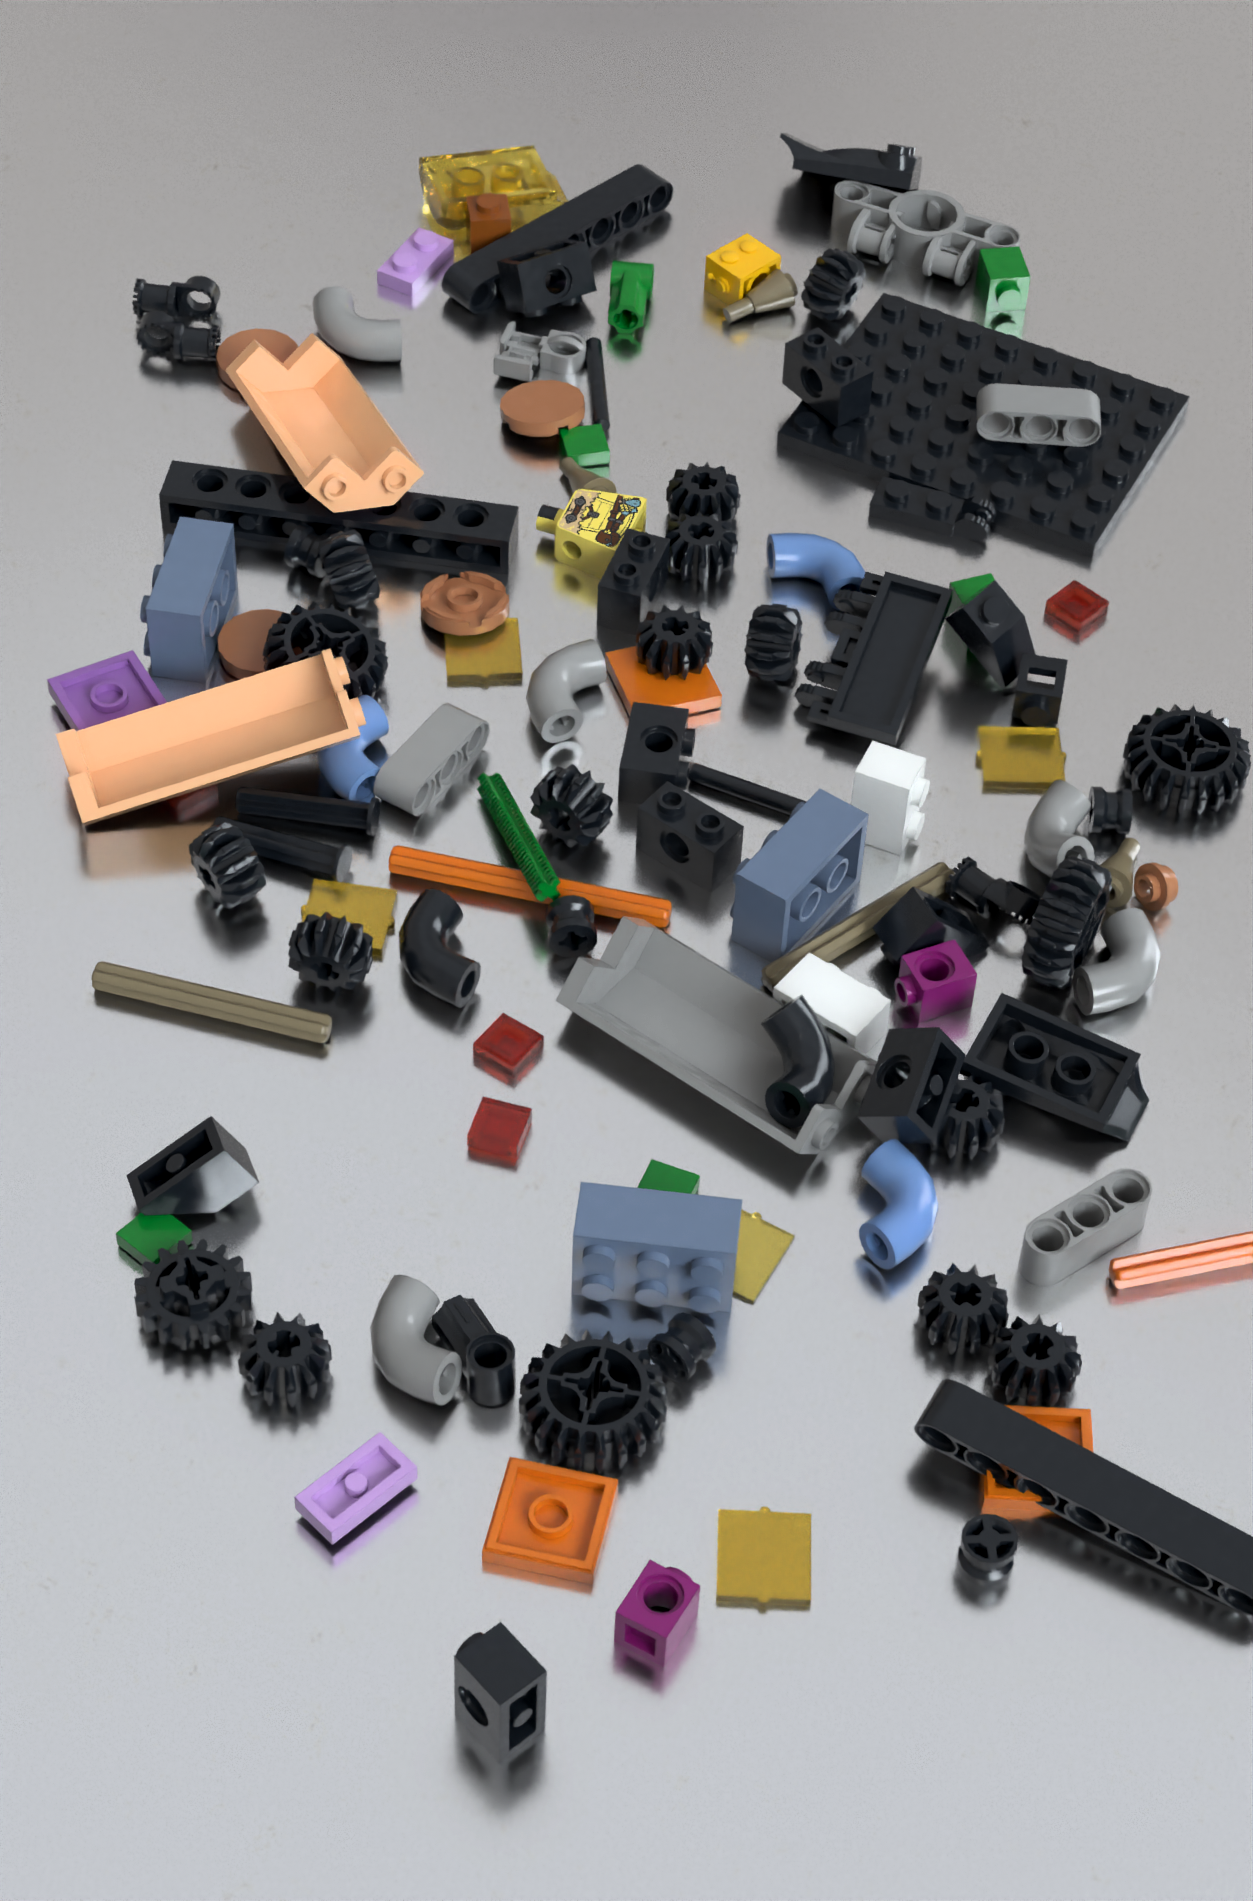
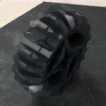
(325, 629)
(1186, 759)
(1066, 922)
(622, 1415)

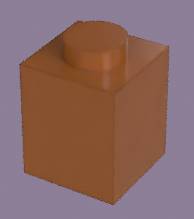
(486, 219)

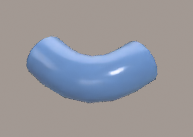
(814, 559)
(346, 765)
(909, 1205)

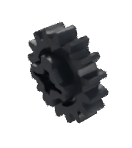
(170, 1307)

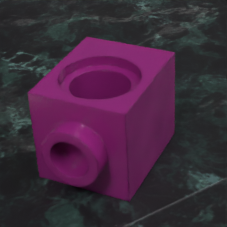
(936, 981)
(651, 1632)

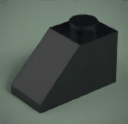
(993, 632)
(925, 921)
(194, 1173)

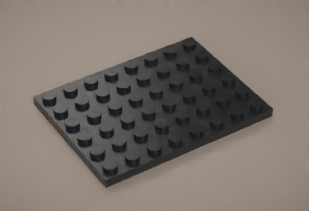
(928, 436)

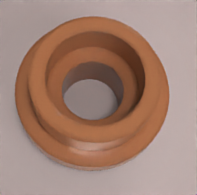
(1155, 886)

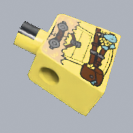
(591, 527)

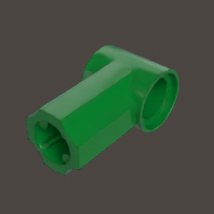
(629, 291)

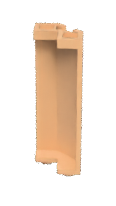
(325, 426)
(210, 737)

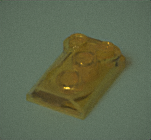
(507, 171)

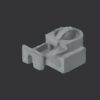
(523, 350)

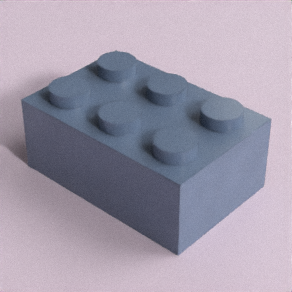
(190, 599)
(798, 875)
(655, 1247)

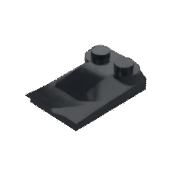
(892, 168)
(1058, 1068)

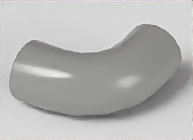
(352, 333)
(556, 682)
(1052, 826)
(1127, 972)
(400, 1343)

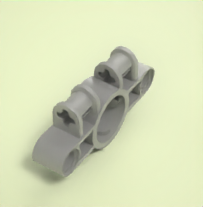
(883, 226)

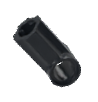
(484, 1353)

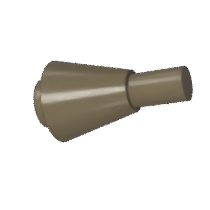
(772, 293)
(584, 479)
(1122, 868)

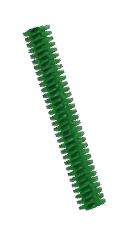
(518, 837)

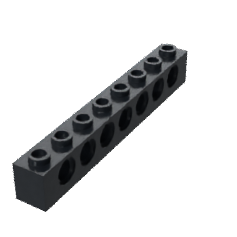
(412, 530)

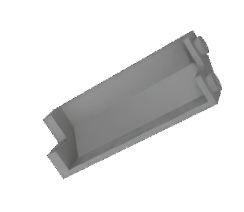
(705, 1029)

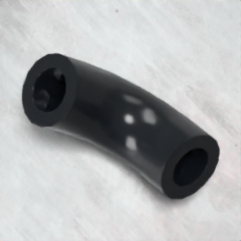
(426, 949)
(806, 1063)

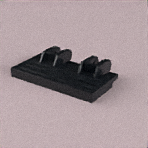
(882, 654)

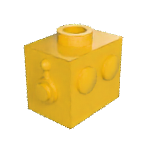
(738, 268)

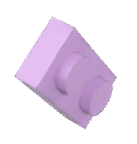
(415, 261)
(356, 1488)

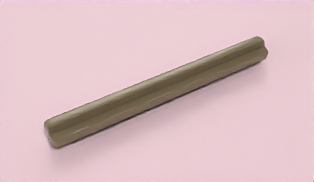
(855, 927)
(212, 1002)

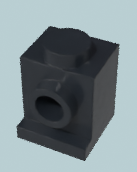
(1037, 701)

